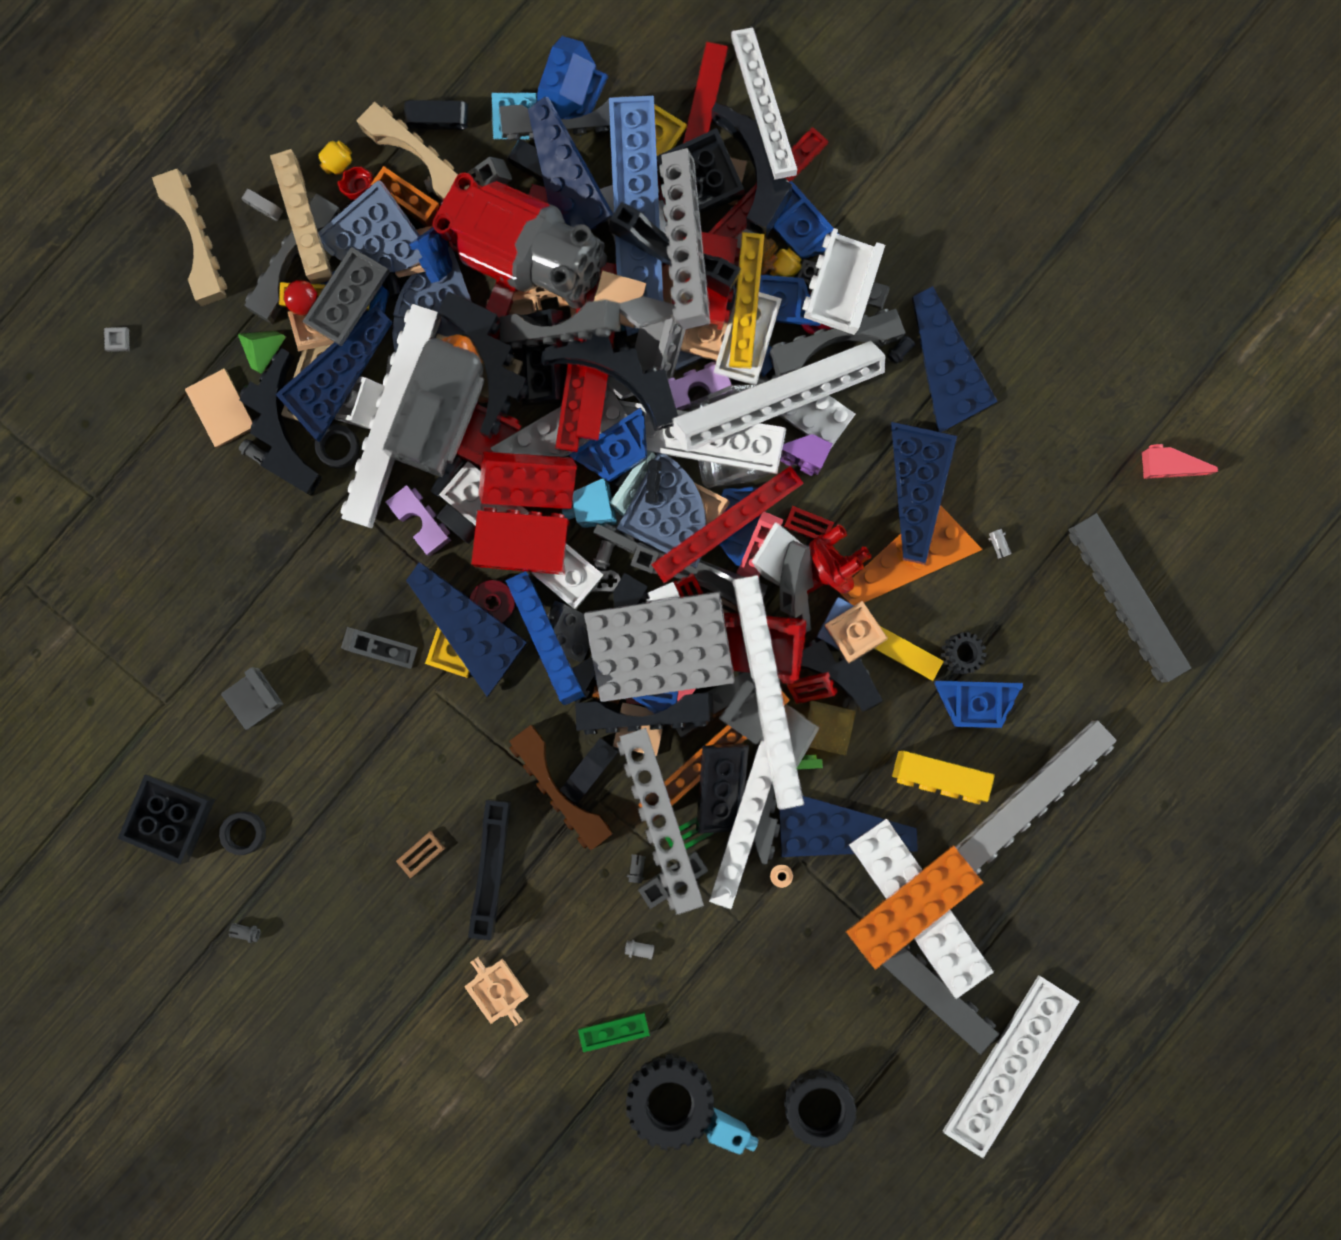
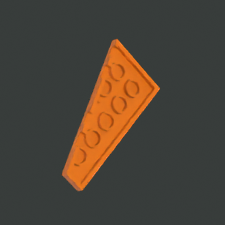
(890, 571)

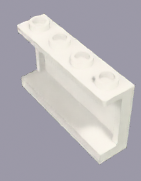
(842, 282)

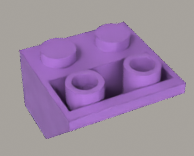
(806, 453)

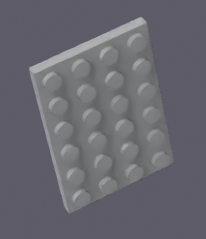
(660, 647)

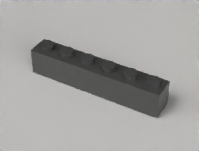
(934, 993)

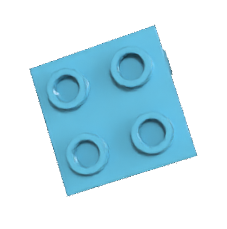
(508, 99)

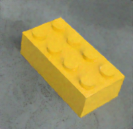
(948, 777)

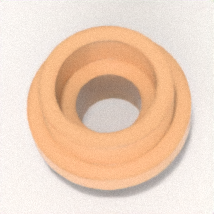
(774, 875)

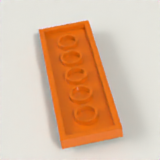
(914, 907)

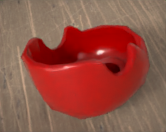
(355, 182)
(300, 297)

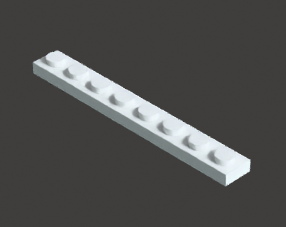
(764, 103)
(743, 830)

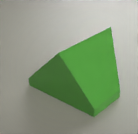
(260, 347)

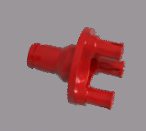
(830, 566)

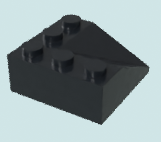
(715, 173)
(166, 819)

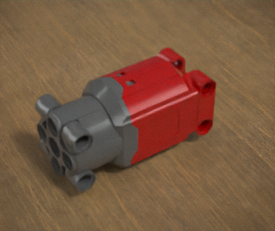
(519, 240)

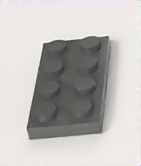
(346, 296)

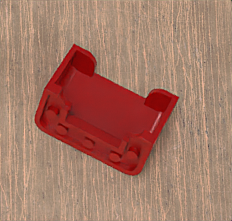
(787, 643)

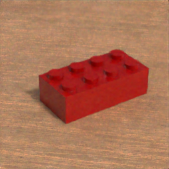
(527, 480)

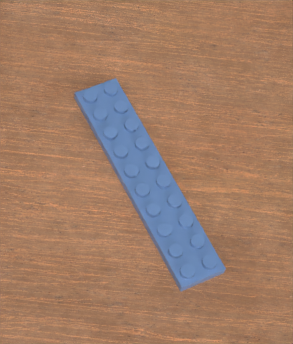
(636, 183)

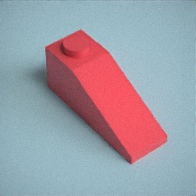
(1169, 462)
(761, 531)

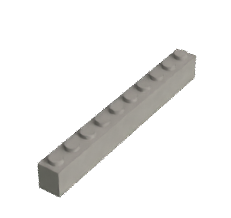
(1035, 795)

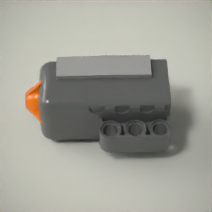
(436, 405)

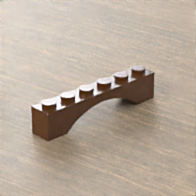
(532, 750)

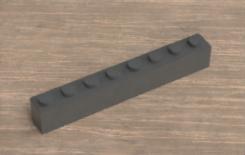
(1129, 599)

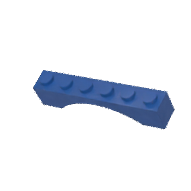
(544, 638)

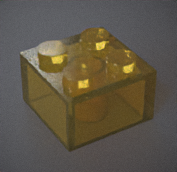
(834, 727)

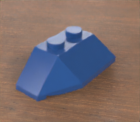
(567, 76)

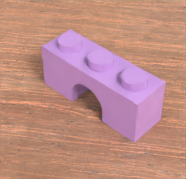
(703, 378)
(407, 504)

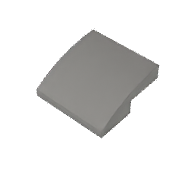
(800, 731)

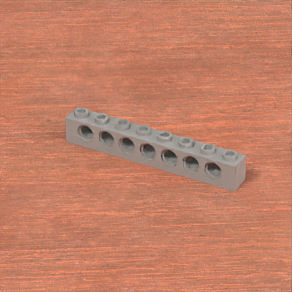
(697, 311)
(691, 897)

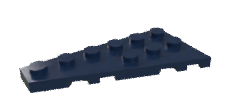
(564, 172)
(951, 371)
(327, 381)
(921, 473)
(476, 636)
(829, 829)

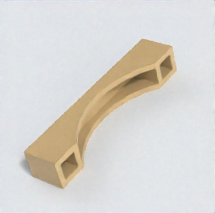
(384, 129)
(300, 216)
(204, 277)

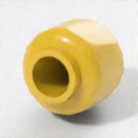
(335, 157)
(787, 264)

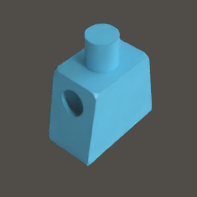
(592, 505)
(730, 1133)

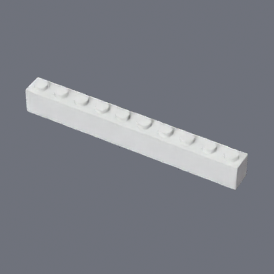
(778, 396)
(375, 465)
(767, 692)

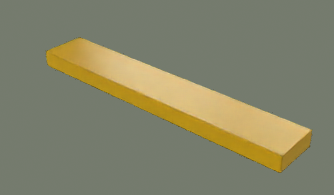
(746, 300)

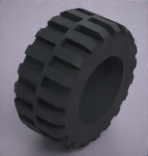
(662, 1132)

